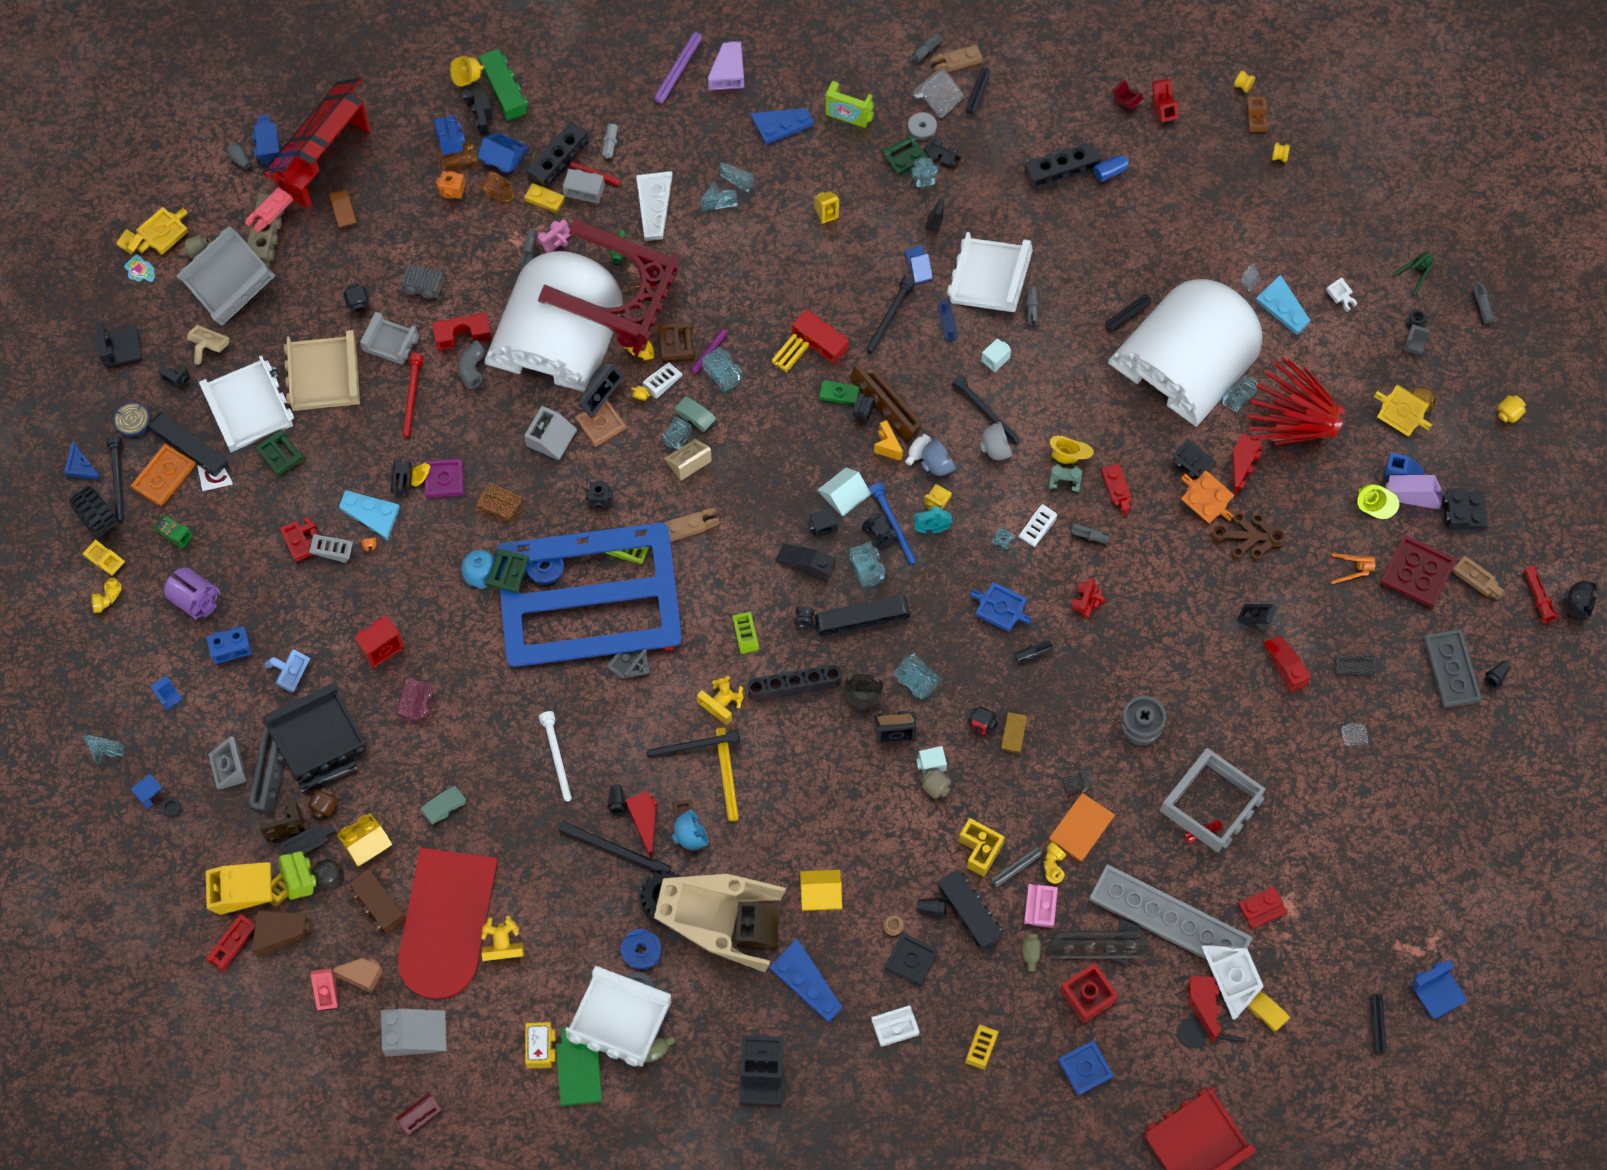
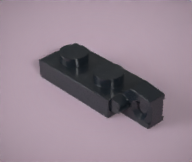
(307, 840)

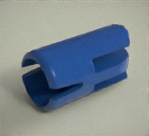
(1110, 167)

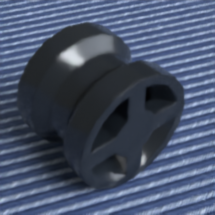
(804, 617)

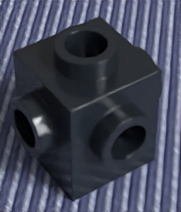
(599, 495)

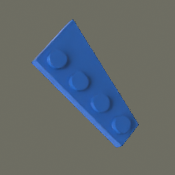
(803, 977)

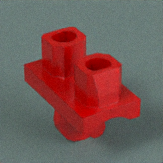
(1091, 598)

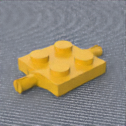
(162, 230)
(1403, 410)

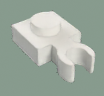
(1340, 292)

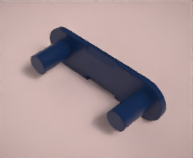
(947, 320)

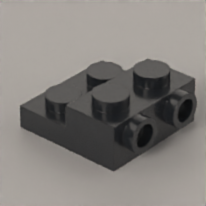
(1465, 509)

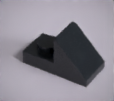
(1257, 615)

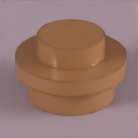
(893, 925)

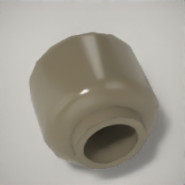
(195, 246)
(936, 783)

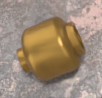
(1427, 395)

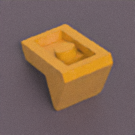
(888, 445)

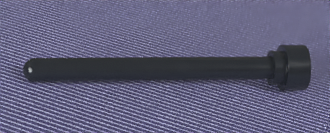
(906, 285)
(960, 384)
(114, 444)
(731, 737)

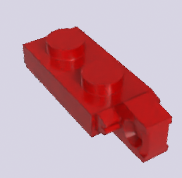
(1117, 487)

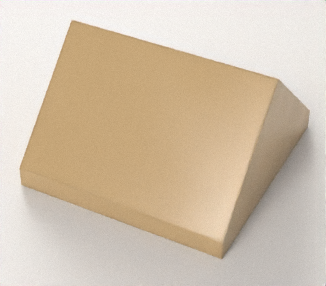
(689, 458)

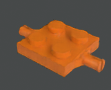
(1207, 497)

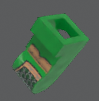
(173, 531)

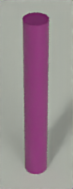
(713, 345)

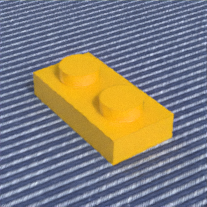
(544, 198)

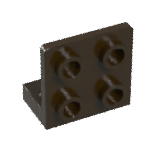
(287, 827)

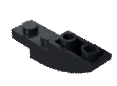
(480, 104)

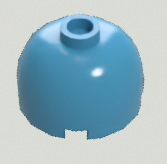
(477, 567)
(689, 832)

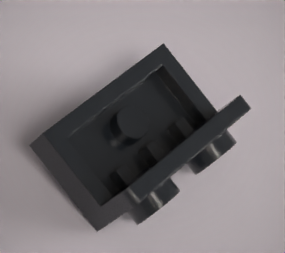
(1193, 458)

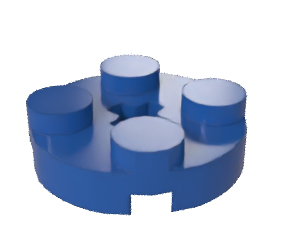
(548, 575)
(636, 960)

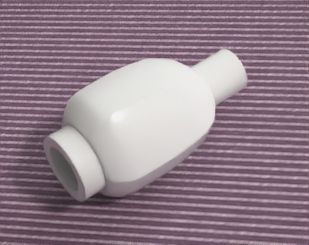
(916, 448)

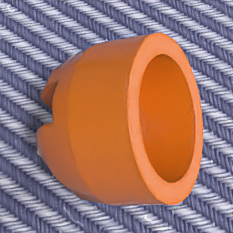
(369, 542)

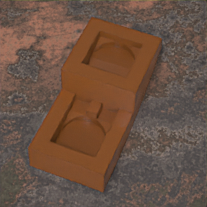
(1257, 114)
(342, 208)

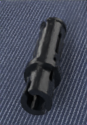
(319, 780)

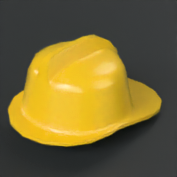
(465, 70)
(1069, 451)

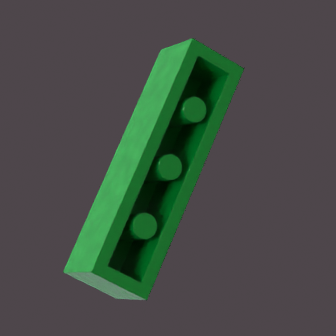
(502, 84)

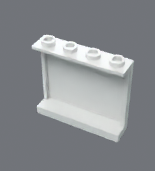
(989, 274)
(247, 405)
(619, 1017)

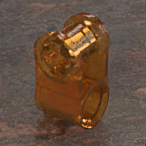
(495, 186)

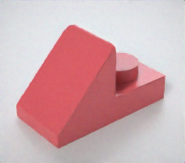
(324, 989)

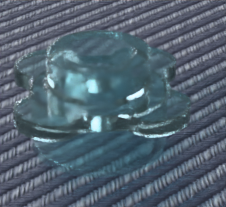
(1002, 533)

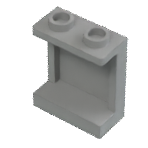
(389, 339)

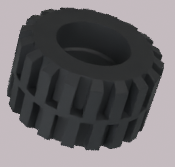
(93, 511)
(649, 892)

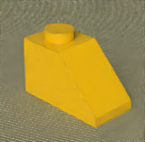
(827, 206)

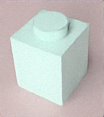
(996, 355)
(931, 759)

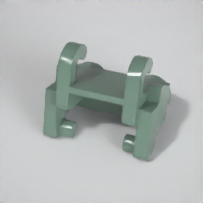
(1066, 474)

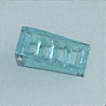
(738, 177)
(1233, 401)

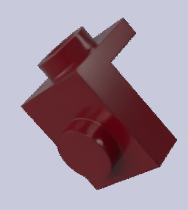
(1125, 96)

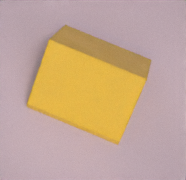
(821, 890)

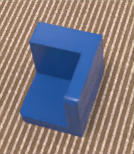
(166, 693)
(146, 790)

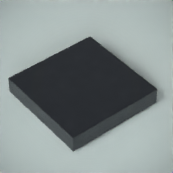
(911, 959)

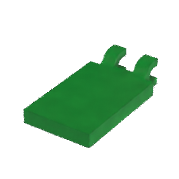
(578, 1073)

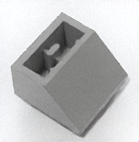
(549, 433)

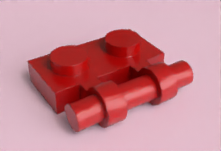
(296, 540)

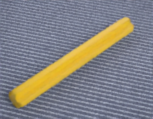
(727, 778)

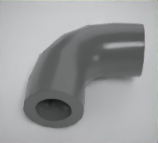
(467, 364)

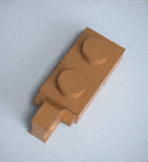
(1478, 578)

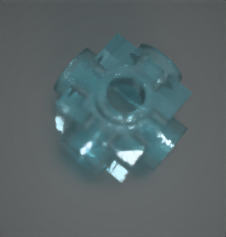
(924, 171)

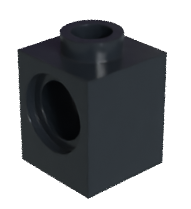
(823, 522)

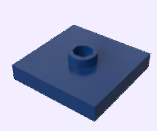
(1085, 1068)

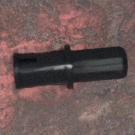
(1033, 651)

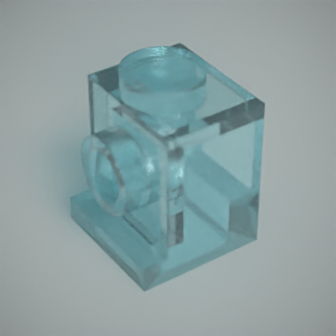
(683, 432)

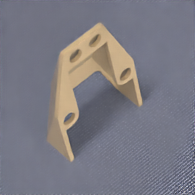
(707, 910)

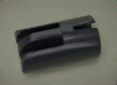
(401, 474)

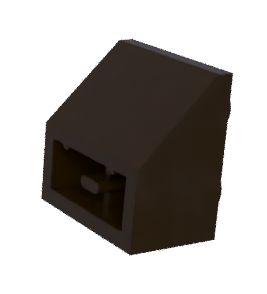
(757, 925)

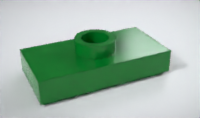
(839, 393)

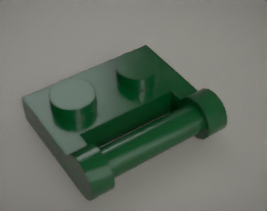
(904, 161)
(276, 457)
(513, 571)

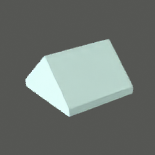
(845, 491)

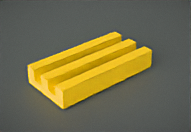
(804, 345)

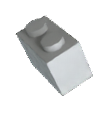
(583, 186)

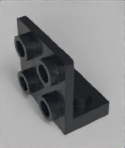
(117, 345)

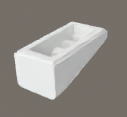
(656, 392)
(1046, 512)

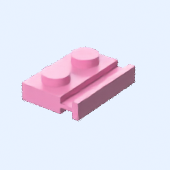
(1041, 905)

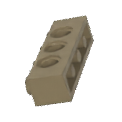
(268, 238)

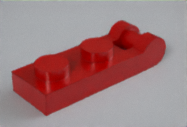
(231, 942)

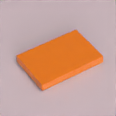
(163, 475)
(1081, 827)

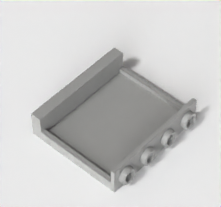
(226, 275)

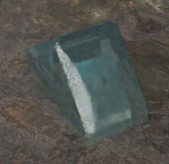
(714, 200)
(99, 746)

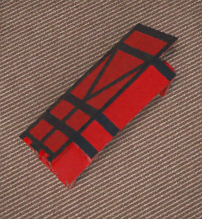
(297, 160)

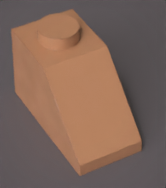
(360, 973)

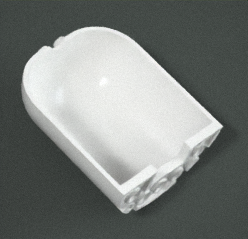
(550, 337)
(1193, 346)

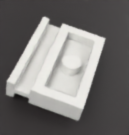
(895, 1026)

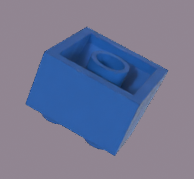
(502, 152)

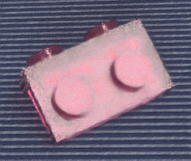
(413, 699)

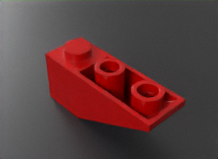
(1243, 456)
(1202, 999)

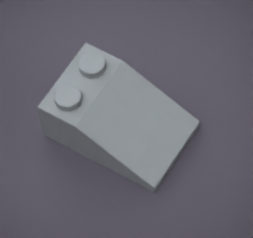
(413, 1031)

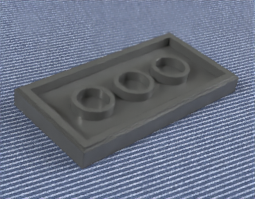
(1452, 668)

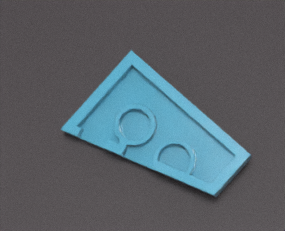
(1283, 305)
(372, 512)

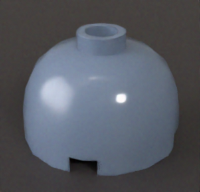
(936, 459)

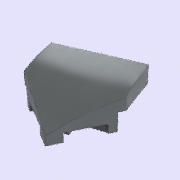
(629, 664)

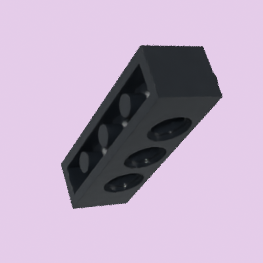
(558, 147)
(1056, 172)

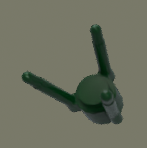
(1422, 262)

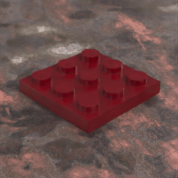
(1418, 571)

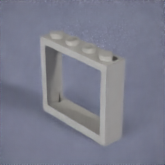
(1231, 774)

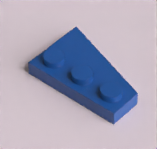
(781, 123)

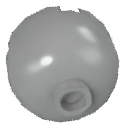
(995, 442)

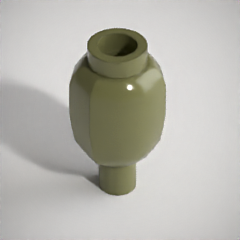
(1031, 951)
(659, 1048)

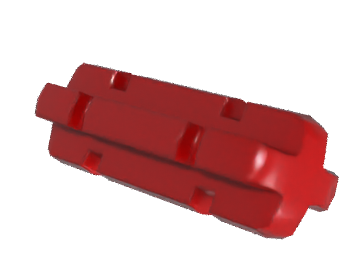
(1215, 826)

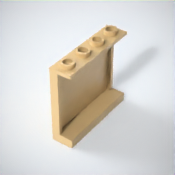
(322, 372)

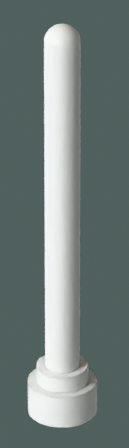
(547, 720)

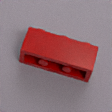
(820, 336)

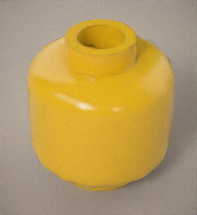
(1511, 409)

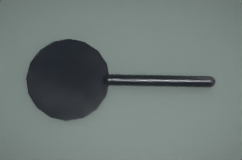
(1193, 1035)

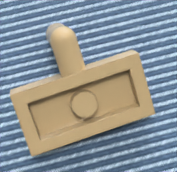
(206, 338)

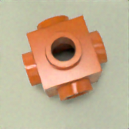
(451, 184)

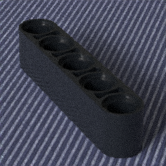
(187, 444)
(862, 615)
(801, 676)

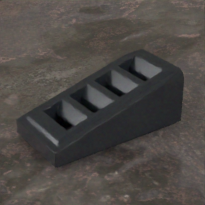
(935, 217)

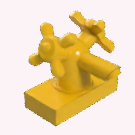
(717, 704)
(502, 946)

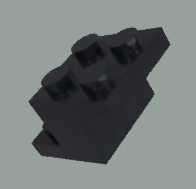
(761, 1070)

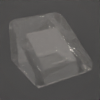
(1250, 277)
(1355, 734)

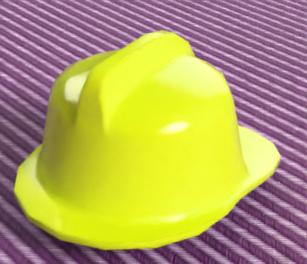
(1377, 501)

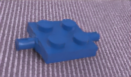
(1001, 607)

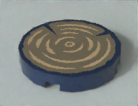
(132, 419)

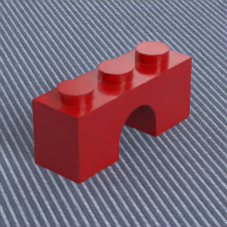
(447, 330)

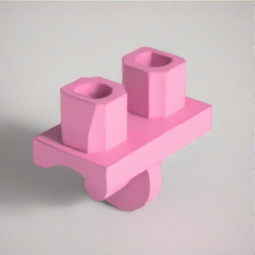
(556, 237)

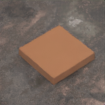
(602, 425)

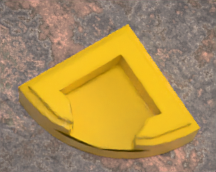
(419, 474)

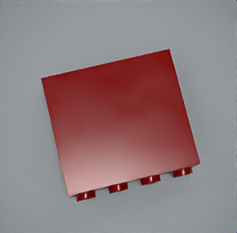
(1198, 1136)

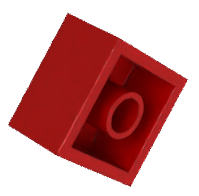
(379, 641)
(1089, 993)

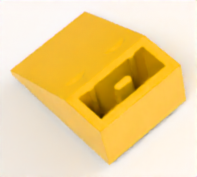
(238, 887)

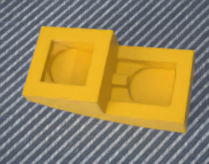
(103, 558)
(1268, 1011)

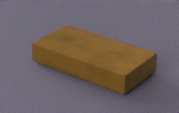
(1014, 733)

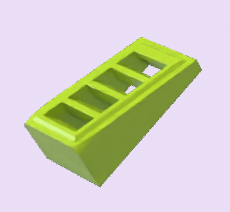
(624, 555)
(750, 643)

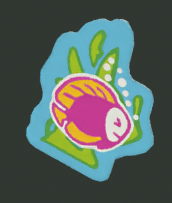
(139, 269)

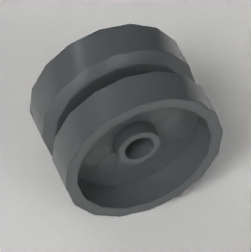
(1143, 720)

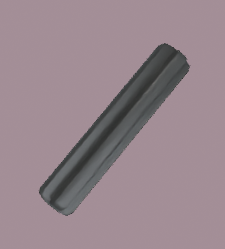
(1016, 866)

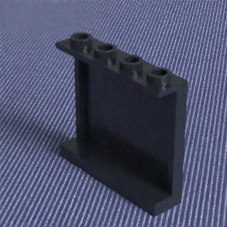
(314, 732)

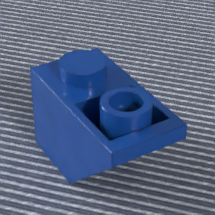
(1401, 465)

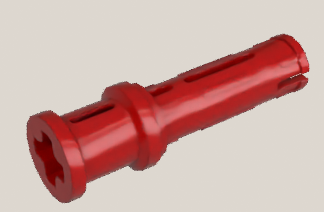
(1542, 602)

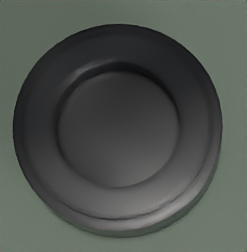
(171, 807)

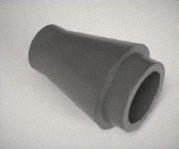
(238, 155)

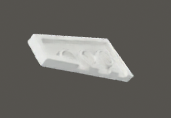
(654, 198)

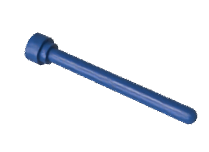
(878, 491)

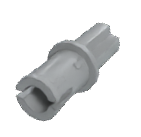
(609, 141)

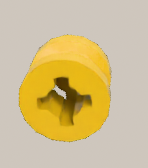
(1244, 81)
(1280, 152)

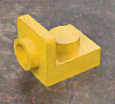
(129, 241)
(937, 497)

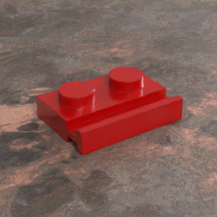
(1262, 908)

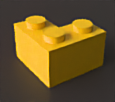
(985, 844)

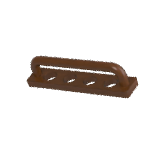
(907, 430)

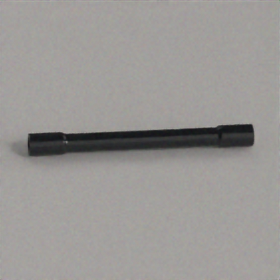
(575, 832)

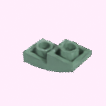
(697, 414)
(442, 804)

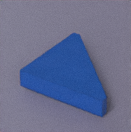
(78, 465)

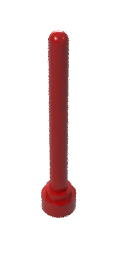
(415, 361)

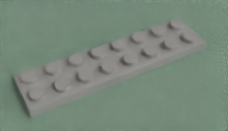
(1163, 913)

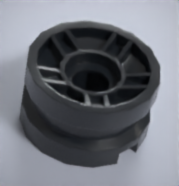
(863, 406)

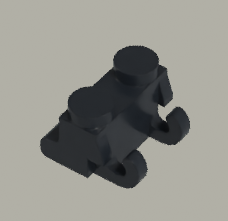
(878, 525)

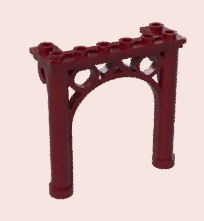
(629, 329)

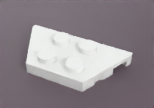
(1235, 975)

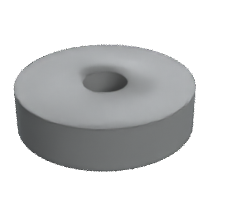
(922, 119)

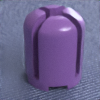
(191, 593)

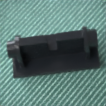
(948, 154)

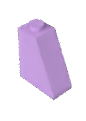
(728, 68)
(1417, 490)

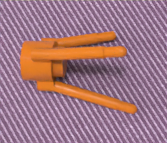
(1364, 563)

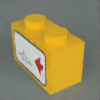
(539, 1045)

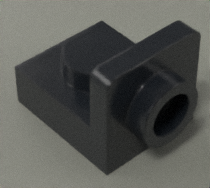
(173, 378)

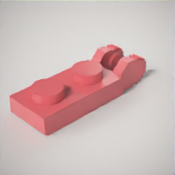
(269, 209)

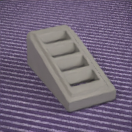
(340, 543)

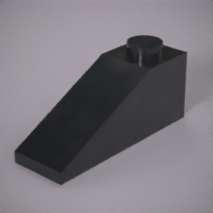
(600, 388)
(807, 561)

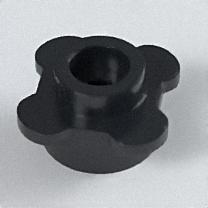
(1417, 314)

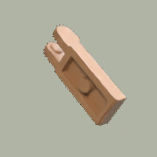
(957, 59)
(691, 524)

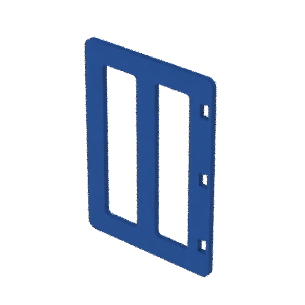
(602, 541)

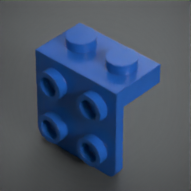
(1438, 989)

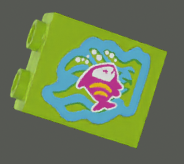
(847, 107)

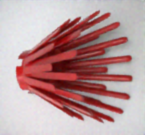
(1304, 415)

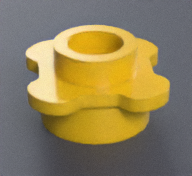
(640, 393)

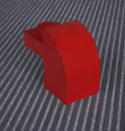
(1162, 100)

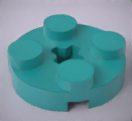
(932, 520)

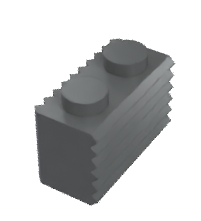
(422, 281)

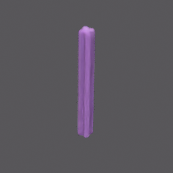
(678, 67)

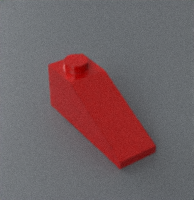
(1287, 663)
(644, 817)

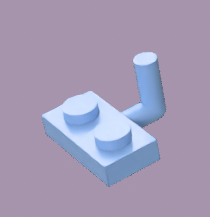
(290, 670)

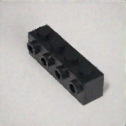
(969, 910)

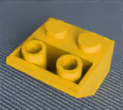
(364, 839)

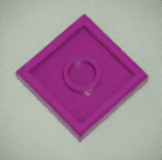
(444, 478)

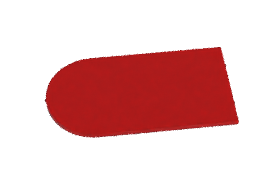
(445, 922)

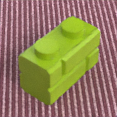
(296, 875)

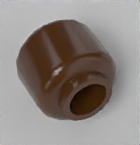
(322, 802)

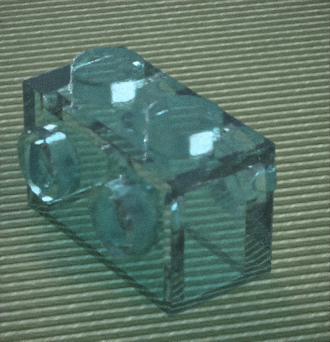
(722, 369)
(866, 565)
(917, 676)

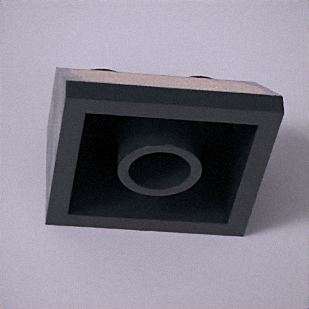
(895, 727)

